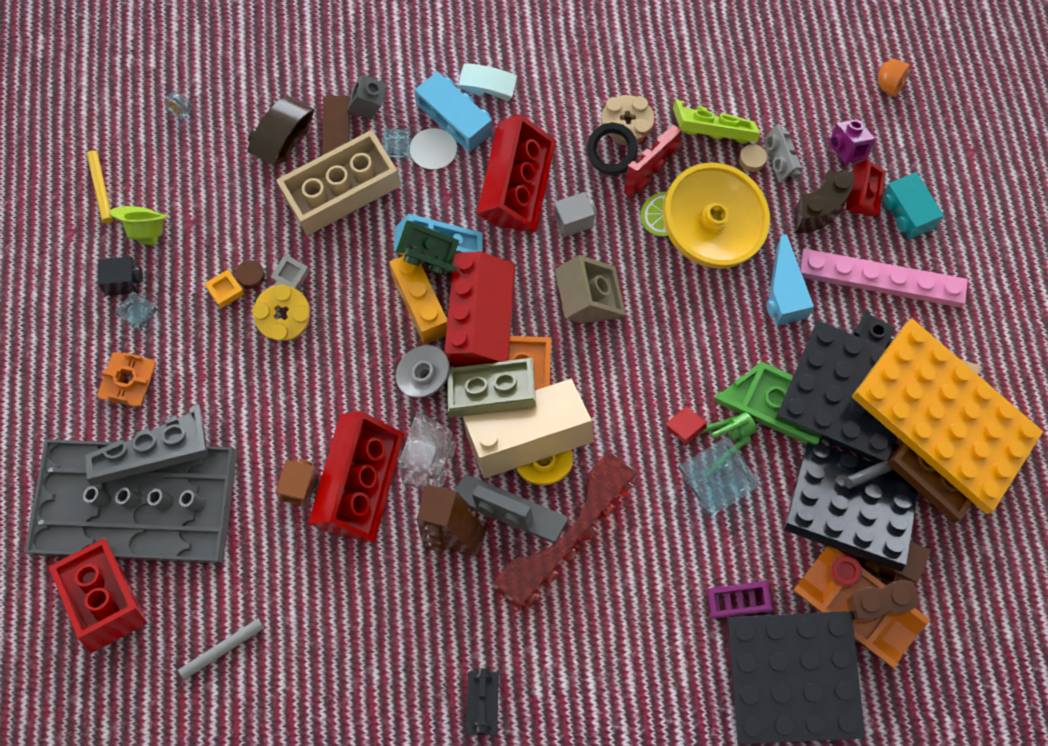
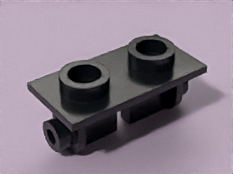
(482, 702)

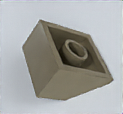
(589, 290)

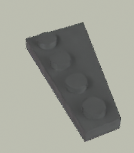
(167, 445)

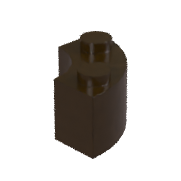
(280, 130)
(825, 204)

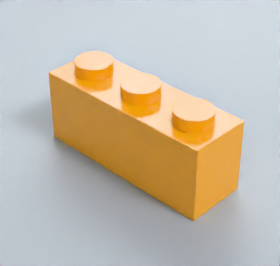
(419, 300)

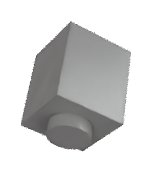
(574, 214)

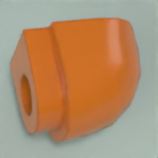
(893, 76)

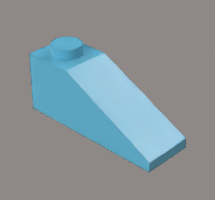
(468, 239)
(788, 293)

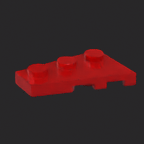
(651, 161)

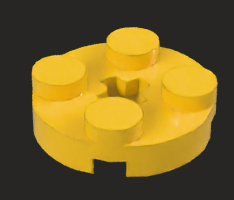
(280, 329)

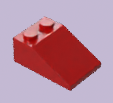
(97, 596)

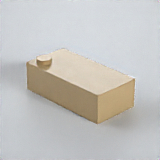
(339, 182)
(530, 434)

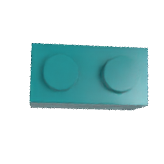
(912, 206)

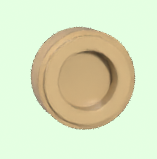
(752, 158)

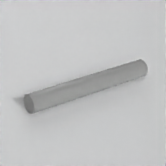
(221, 649)

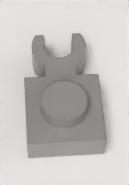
(290, 272)

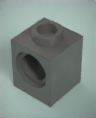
(366, 97)

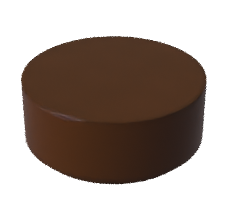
(250, 274)

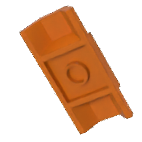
(885, 636)

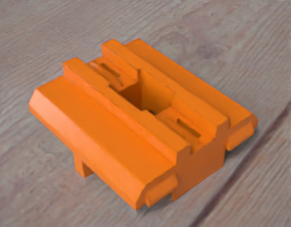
(119, 367)

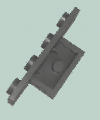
(512, 509)

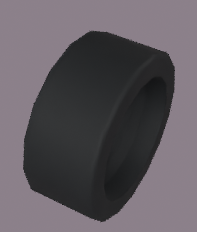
(609, 128)

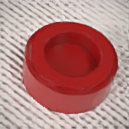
(845, 571)

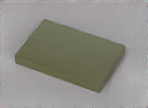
(491, 387)

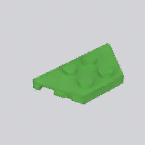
(761, 396)

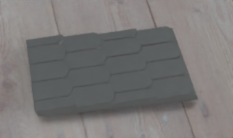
(148, 516)

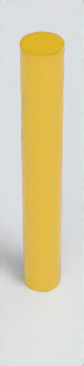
(99, 186)

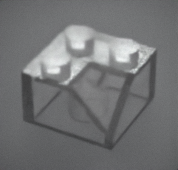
(426, 453)

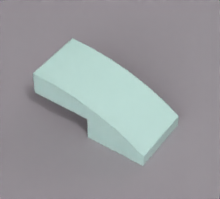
(487, 79)

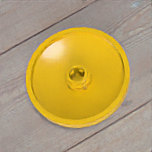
(716, 215)

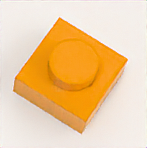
(224, 289)

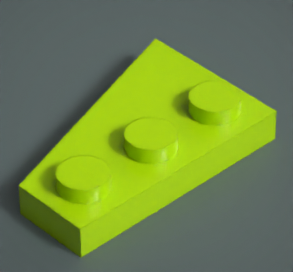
(716, 127)

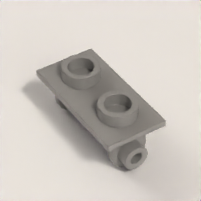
(779, 148)

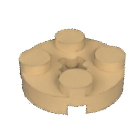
(633, 107)

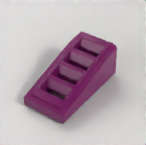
(763, 586)

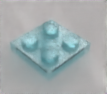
(718, 476)

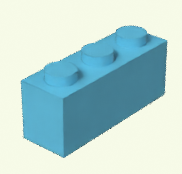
(454, 111)

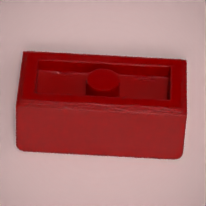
(866, 189)

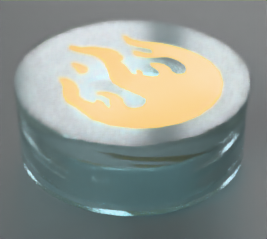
(177, 105)

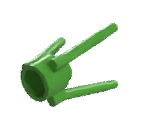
(736, 427)

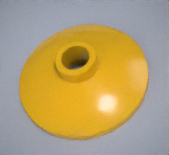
(557, 468)

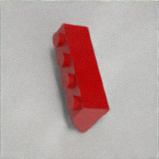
(516, 175)
(479, 309)
(356, 477)

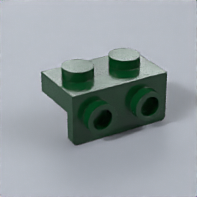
(427, 246)

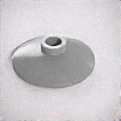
(416, 364)

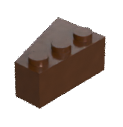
(448, 523)

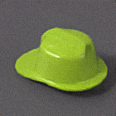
(140, 223)

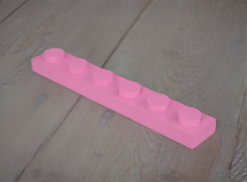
(883, 278)

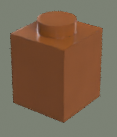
(297, 482)

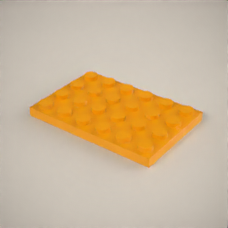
(948, 415)

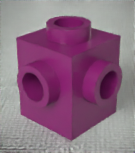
(851, 141)

